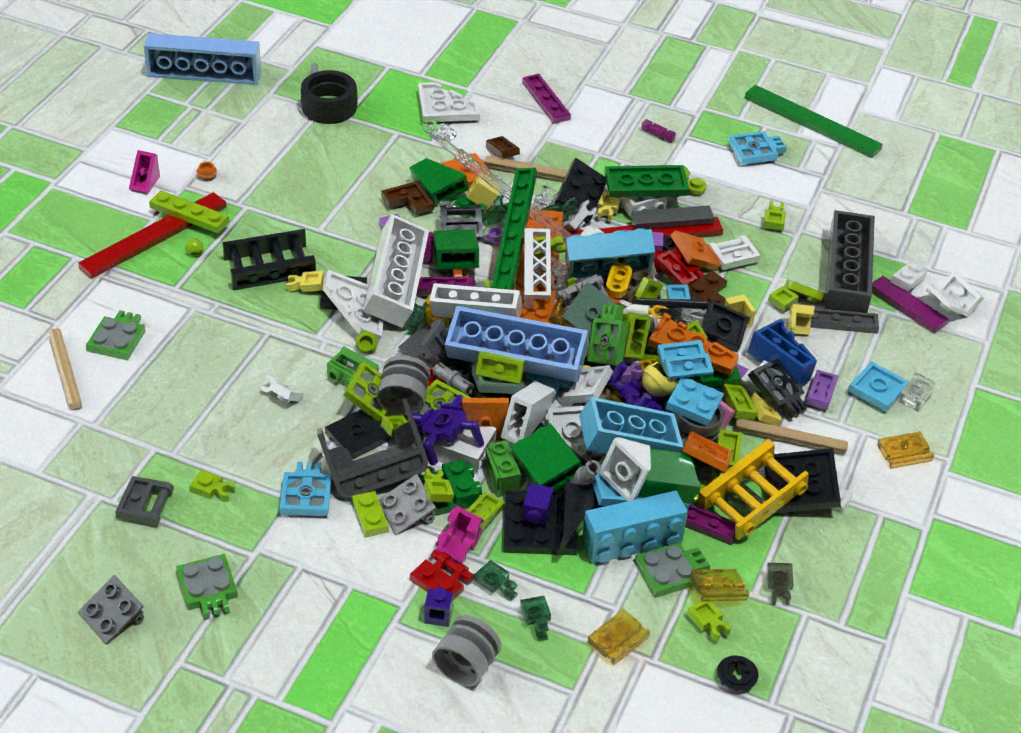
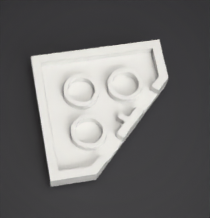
(445, 105)
(350, 298)
(568, 425)

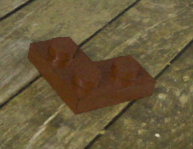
(408, 193)
(707, 288)

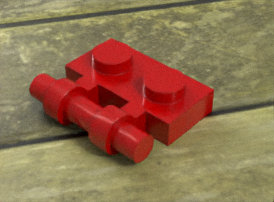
(677, 268)
(432, 575)

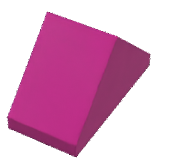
(144, 172)

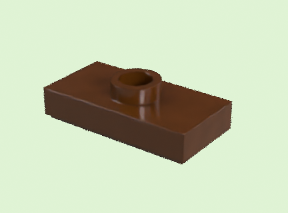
(502, 147)

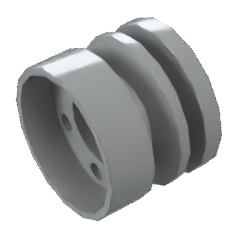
(402, 379)
(466, 650)

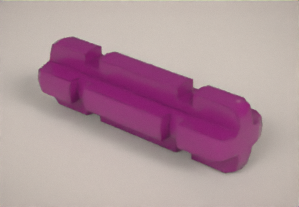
(658, 130)
(429, 249)

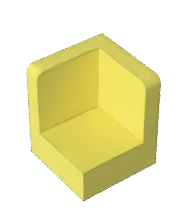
(482, 192)
(742, 305)
(800, 319)

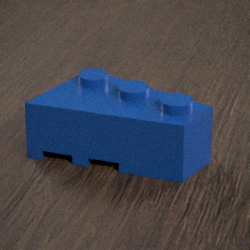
(776, 342)

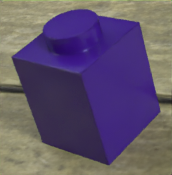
(537, 504)

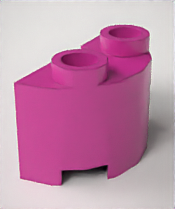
(461, 535)

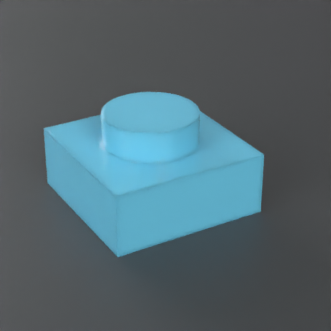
(678, 292)

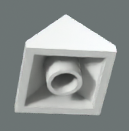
(626, 467)

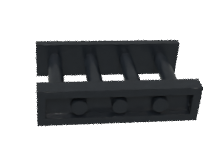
(271, 272)

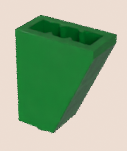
(439, 180)

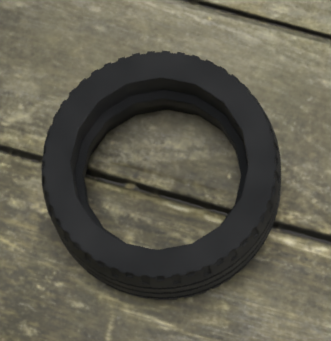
(329, 109)

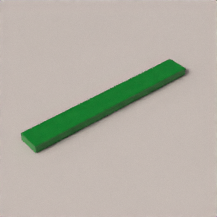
(814, 121)
(514, 229)

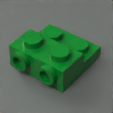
(462, 483)

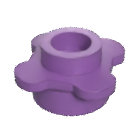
(494, 235)

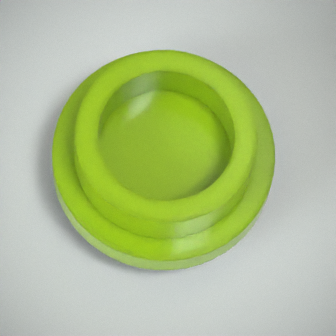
(697, 186)
(366, 342)

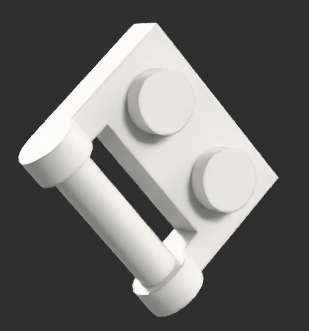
(735, 252)
(590, 385)

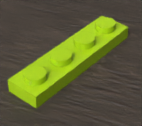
(189, 211)

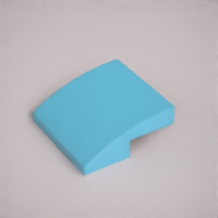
(684, 359)

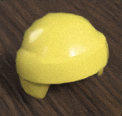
(656, 383)

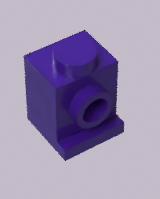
(438, 600)

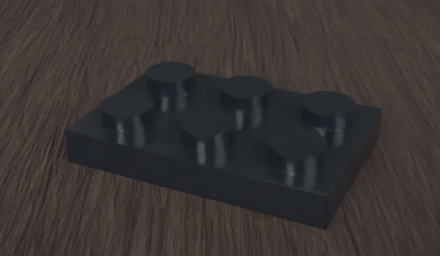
(583, 185)

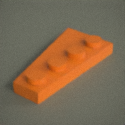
(671, 332)

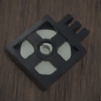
(779, 387)

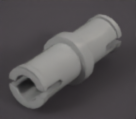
(453, 379)
(586, 474)

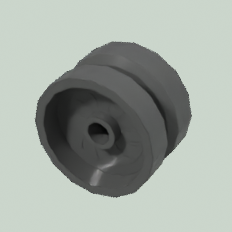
(710, 432)

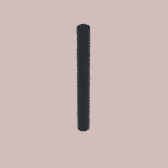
(671, 303)

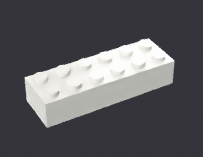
(396, 271)

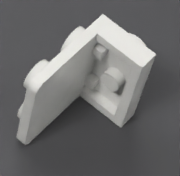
(955, 294)

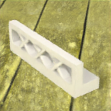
(529, 258)

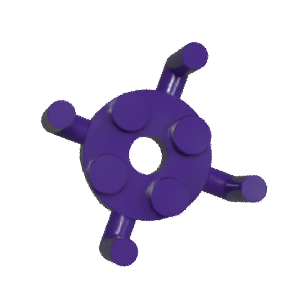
(633, 390)
(445, 425)

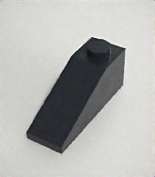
(573, 504)

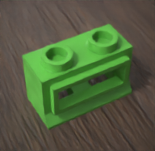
(339, 372)
(502, 468)

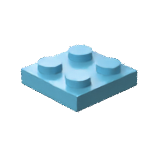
(878, 386)
(694, 401)

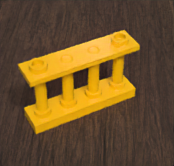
(747, 469)

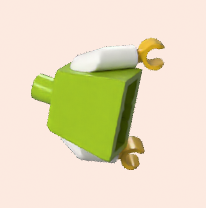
(638, 331)

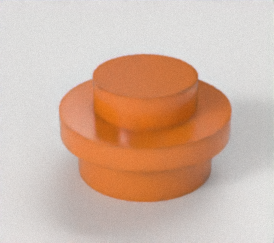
(206, 170)

